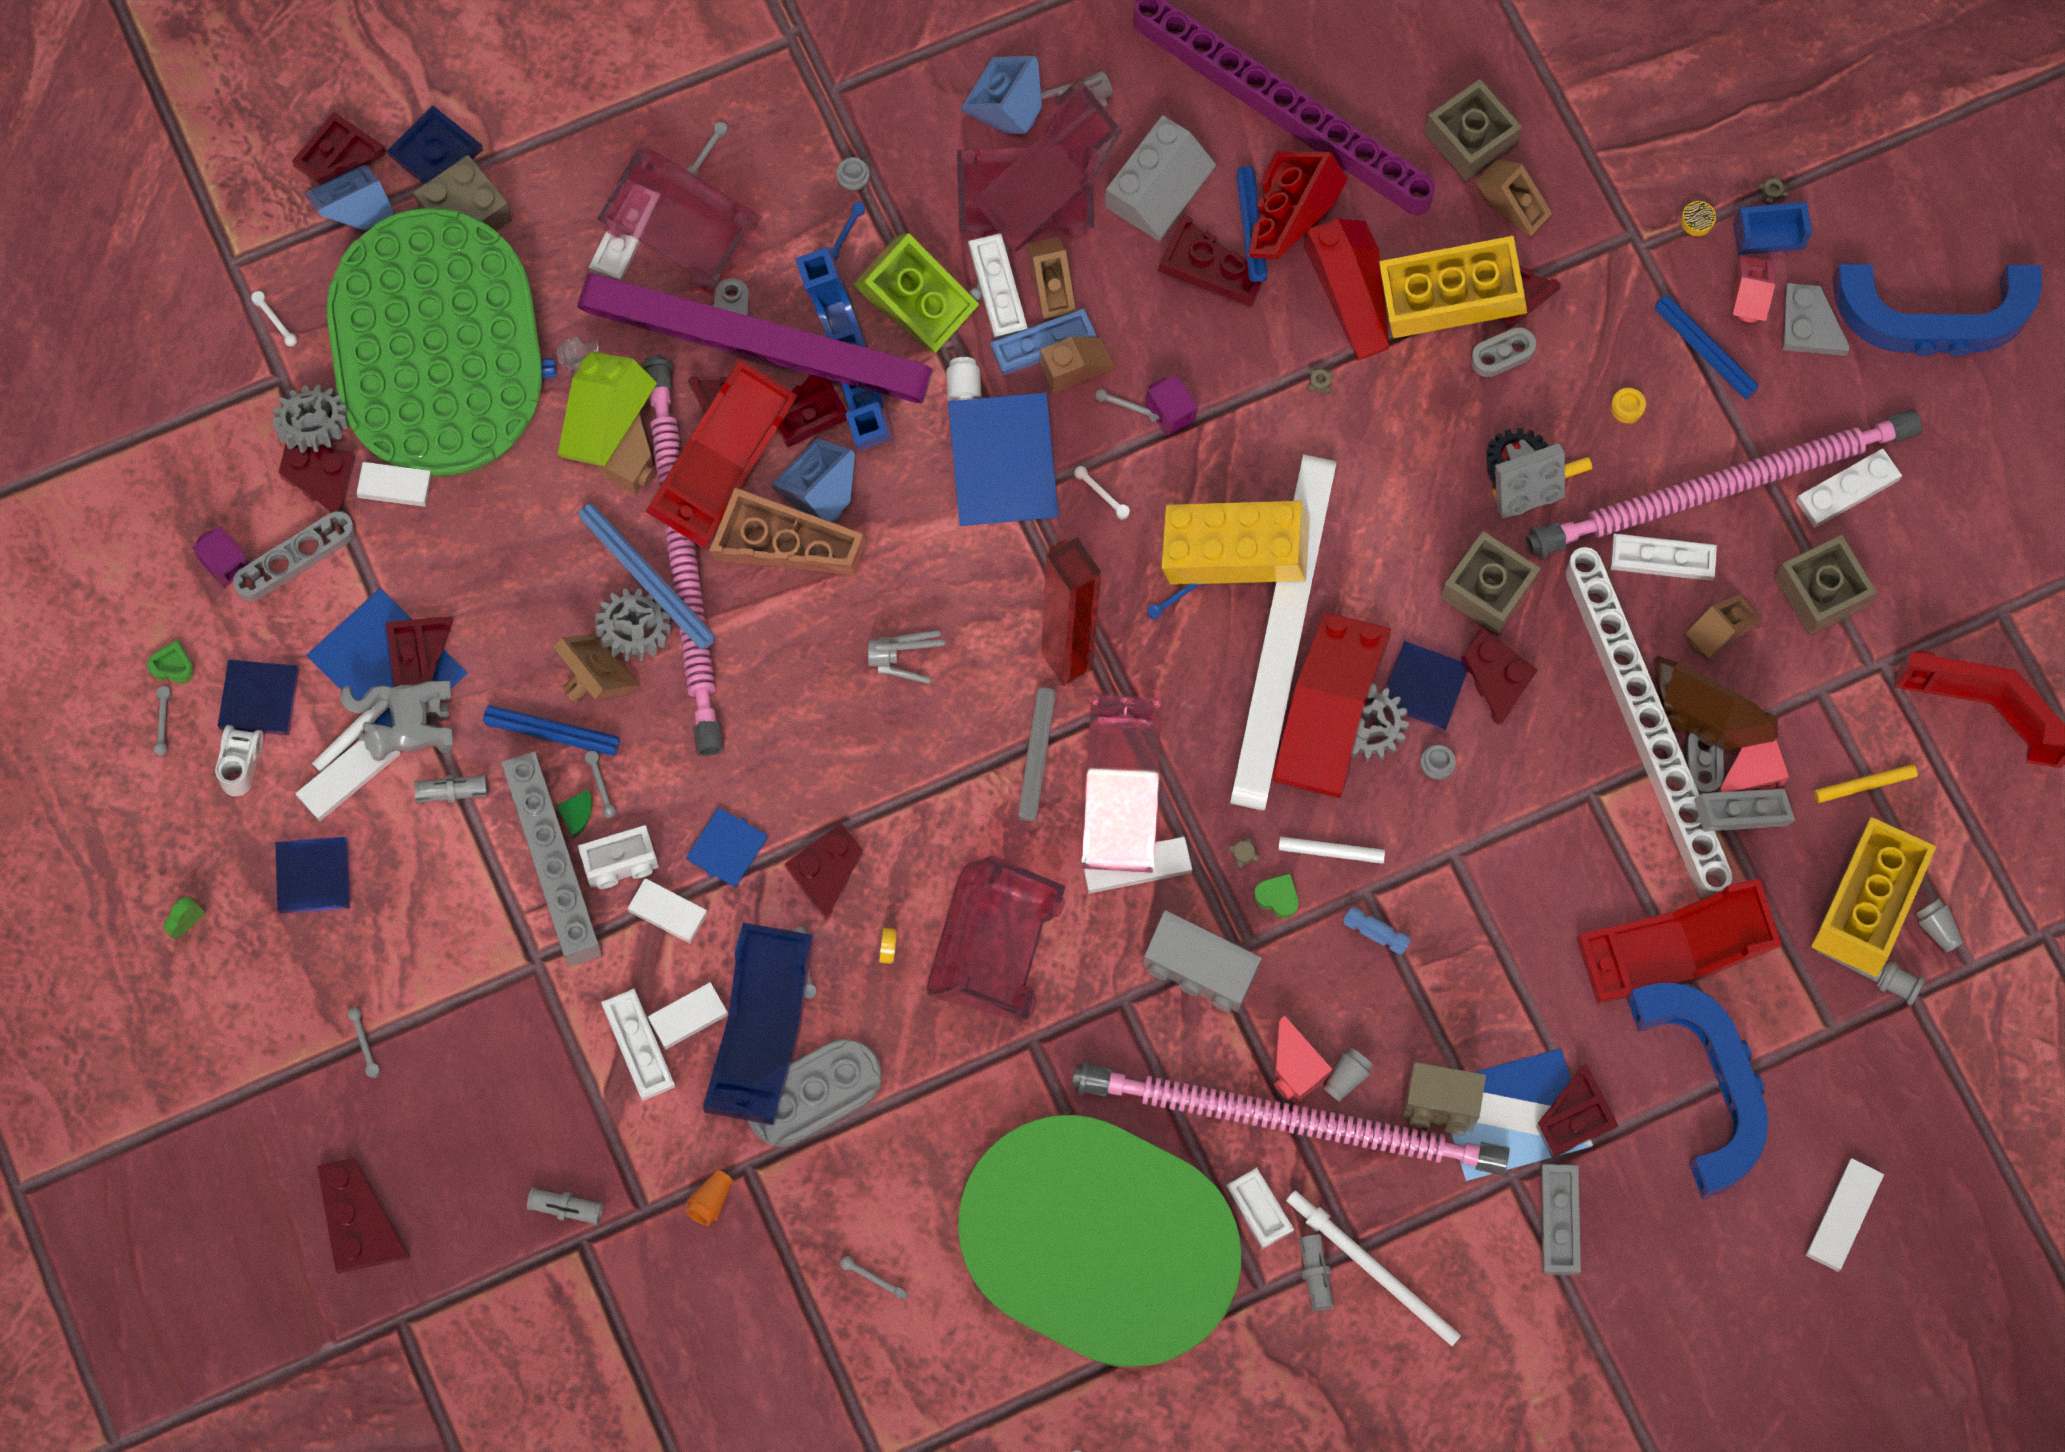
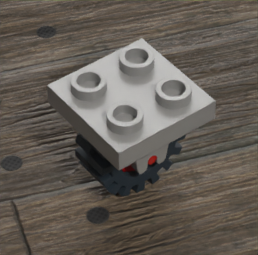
(1525, 472)

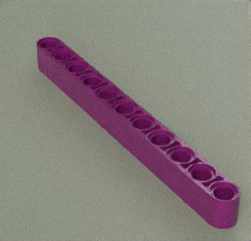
(1287, 117)
(755, 338)

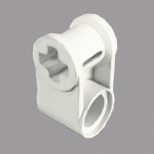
(238, 753)

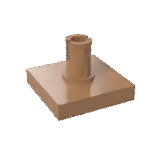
(594, 669)

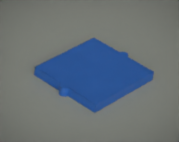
(727, 847)

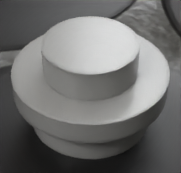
(853, 174)
(1438, 762)

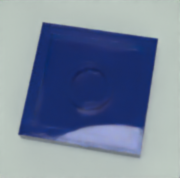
(433, 146)
(1426, 684)
(258, 697)
(312, 875)

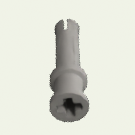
(1892, 979)

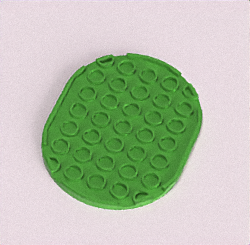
(434, 342)
(1100, 1241)

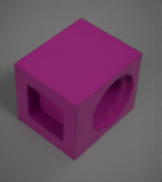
(1171, 404)
(220, 555)

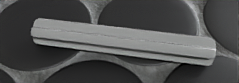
(1036, 754)

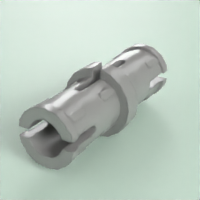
(450, 788)
(565, 1206)
(1316, 1273)

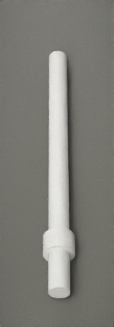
(1319, 1220)

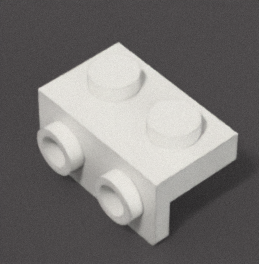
(618, 857)

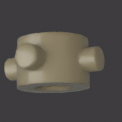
(1772, 190)
(1320, 381)
(1243, 853)

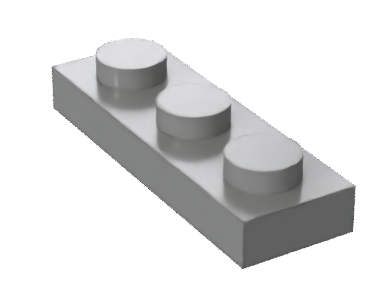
(1744, 809)
(1560, 1219)

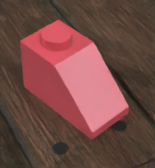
(1753, 289)
(1756, 769)
(1297, 1064)

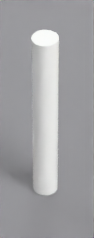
(349, 735)
(1331, 850)

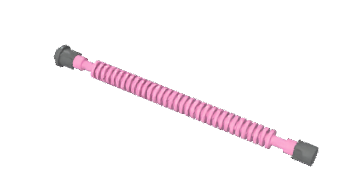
(1723, 483)
(683, 564)
(1102, 1080)

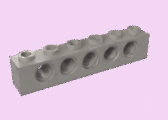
(551, 859)

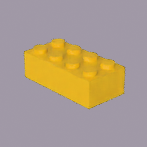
(1453, 287)
(1235, 542)
(1874, 897)

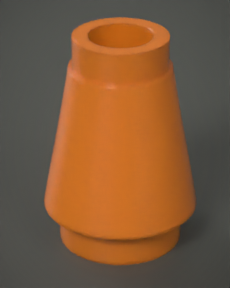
(709, 1198)

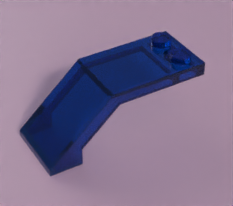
(760, 1024)

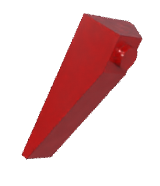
(1295, 196)
(1352, 279)

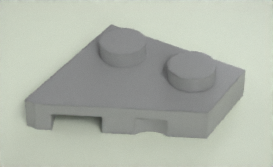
(1810, 322)

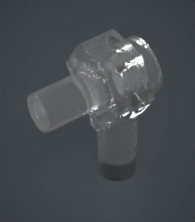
(572, 352)

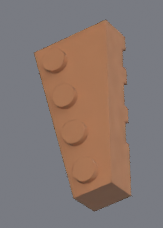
(782, 537)

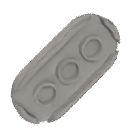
(822, 1091)

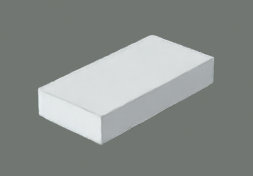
(394, 484)
(667, 911)
(687, 1016)
(1259, 1208)

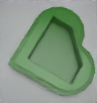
(171, 664)
(1278, 896)
(182, 917)

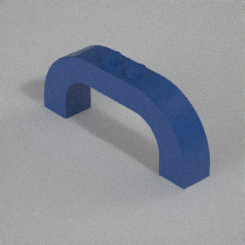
(825, 285)
(1935, 333)
(1729, 1059)

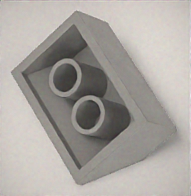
(1159, 179)
(1201, 962)

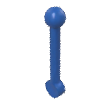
(858, 209)
(1154, 610)

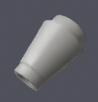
(1940, 924)
(1348, 1074)

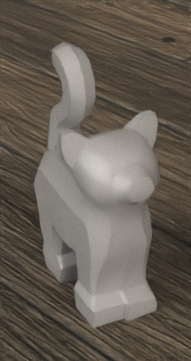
(408, 713)

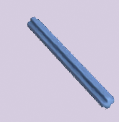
(647, 576)

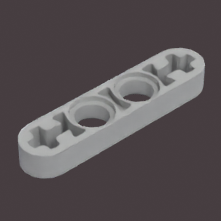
(290, 551)

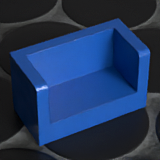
(1772, 228)

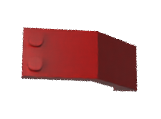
(721, 453)
(1992, 685)
(1330, 704)
(1681, 943)

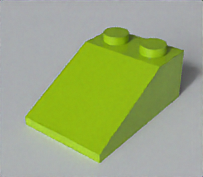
(916, 292)
(602, 406)

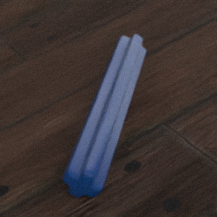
(1250, 215)
(1706, 347)
(551, 730)

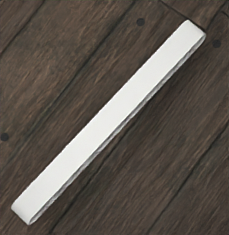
(1281, 648)
(1646, 706)

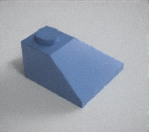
(1007, 95)
(352, 199)
(819, 480)

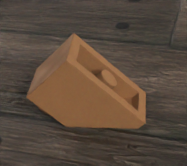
(1514, 195)
(1051, 277)
(1074, 362)
(631, 461)
(1722, 626)

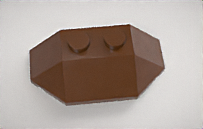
(1710, 709)

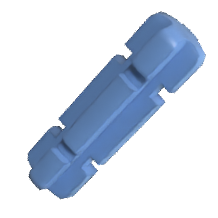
(1376, 930)

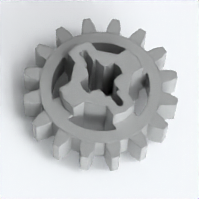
(310, 418)
(631, 626)
(1383, 728)

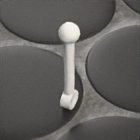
(258, 299)
(1122, 511)

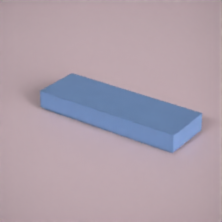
(1024, 347)

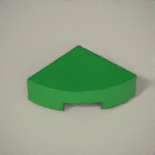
(576, 812)

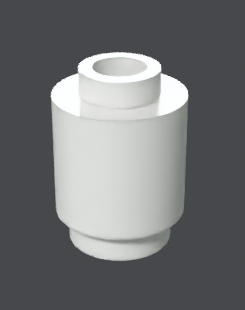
(963, 379)

